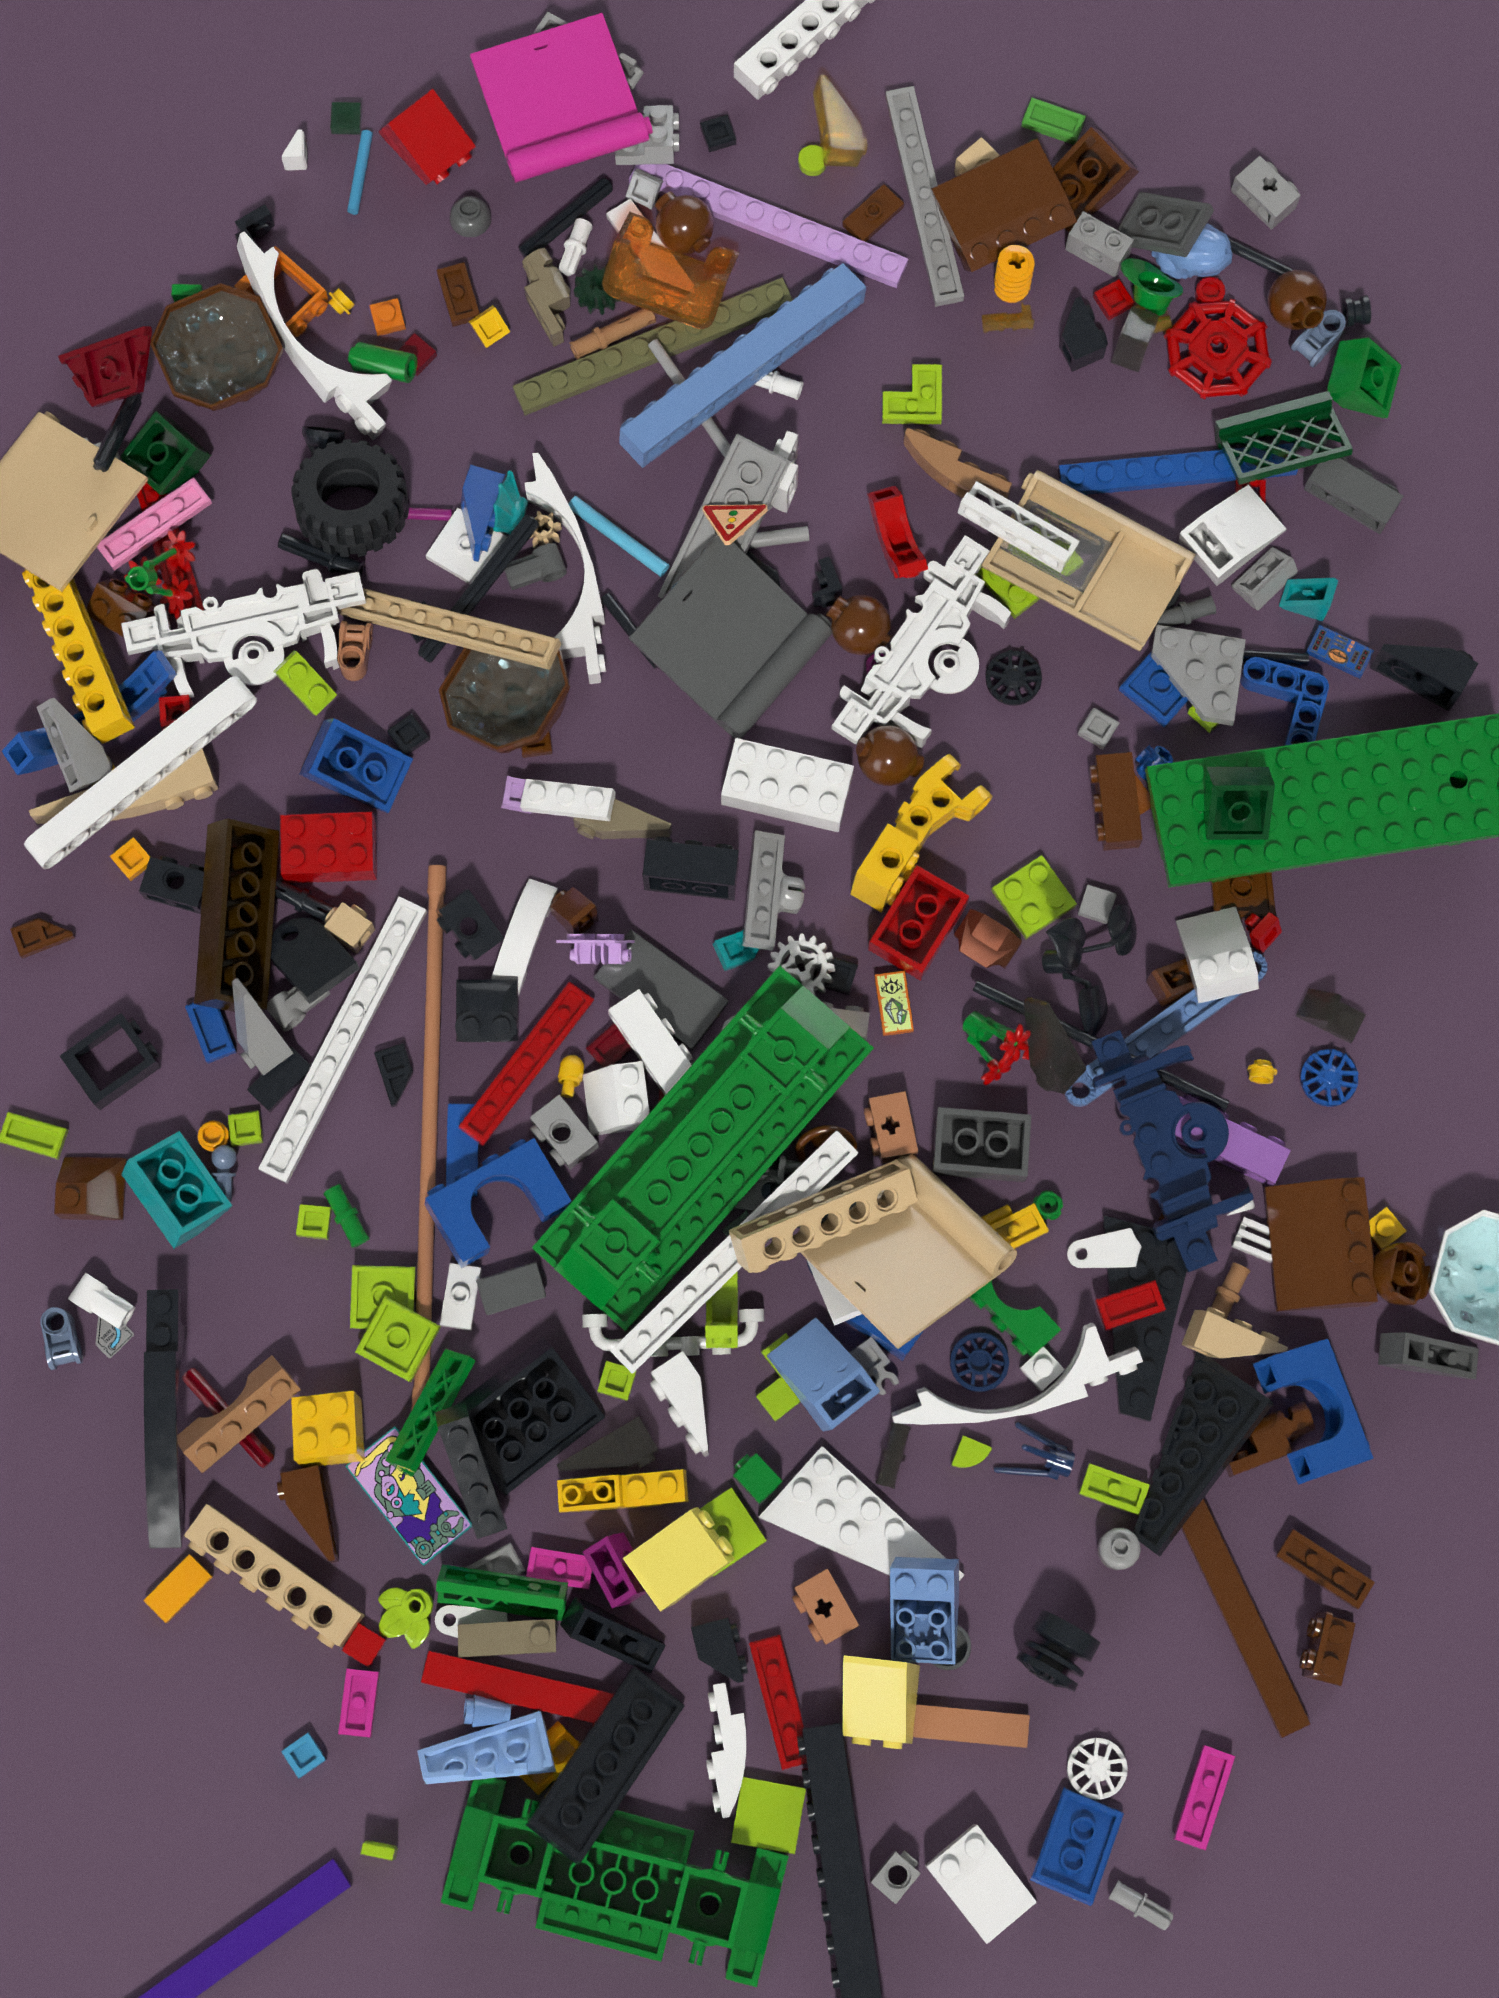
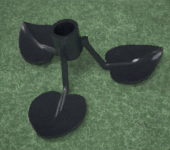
(1069, 939)

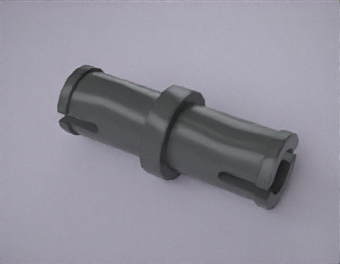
(1187, 612)

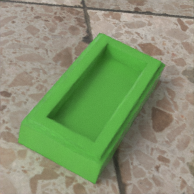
(1053, 121)

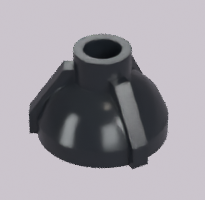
(320, 436)

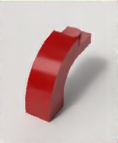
(895, 533)

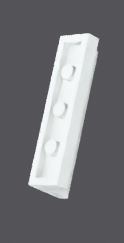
(1015, 531)

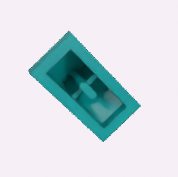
(1309, 596)

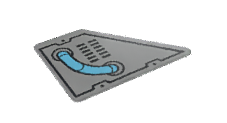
(111, 1339)

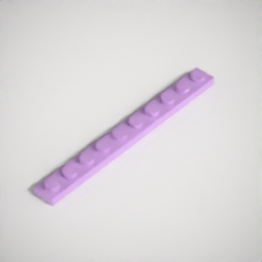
(783, 225)

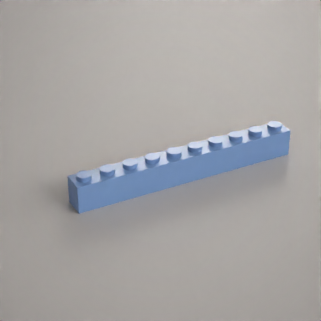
(741, 365)

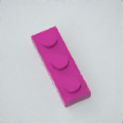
(1204, 1797)

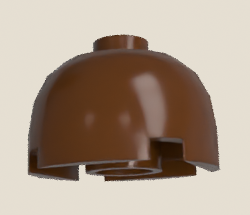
(1401, 1273)

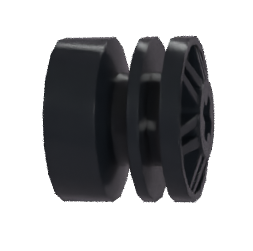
(1058, 1650)

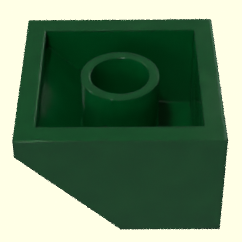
(165, 454)
(1238, 803)

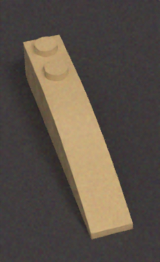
(186, 782)

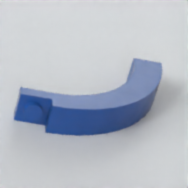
(141, 691)

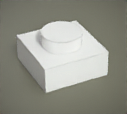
(1042, 1369)

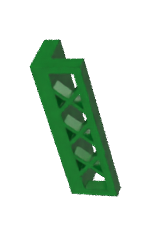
(422, 1423)
(502, 1592)

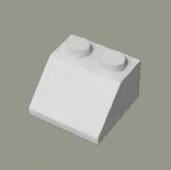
(616, 1098)

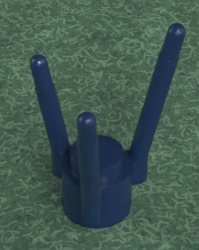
(1057, 1460)

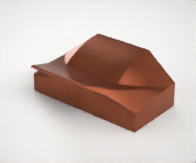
(986, 940)

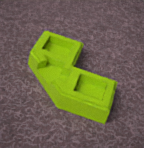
(777, 1397)

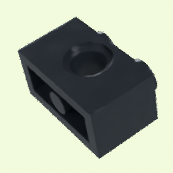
(159, 876)
(485, 933)

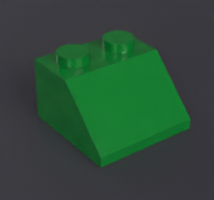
(1364, 377)

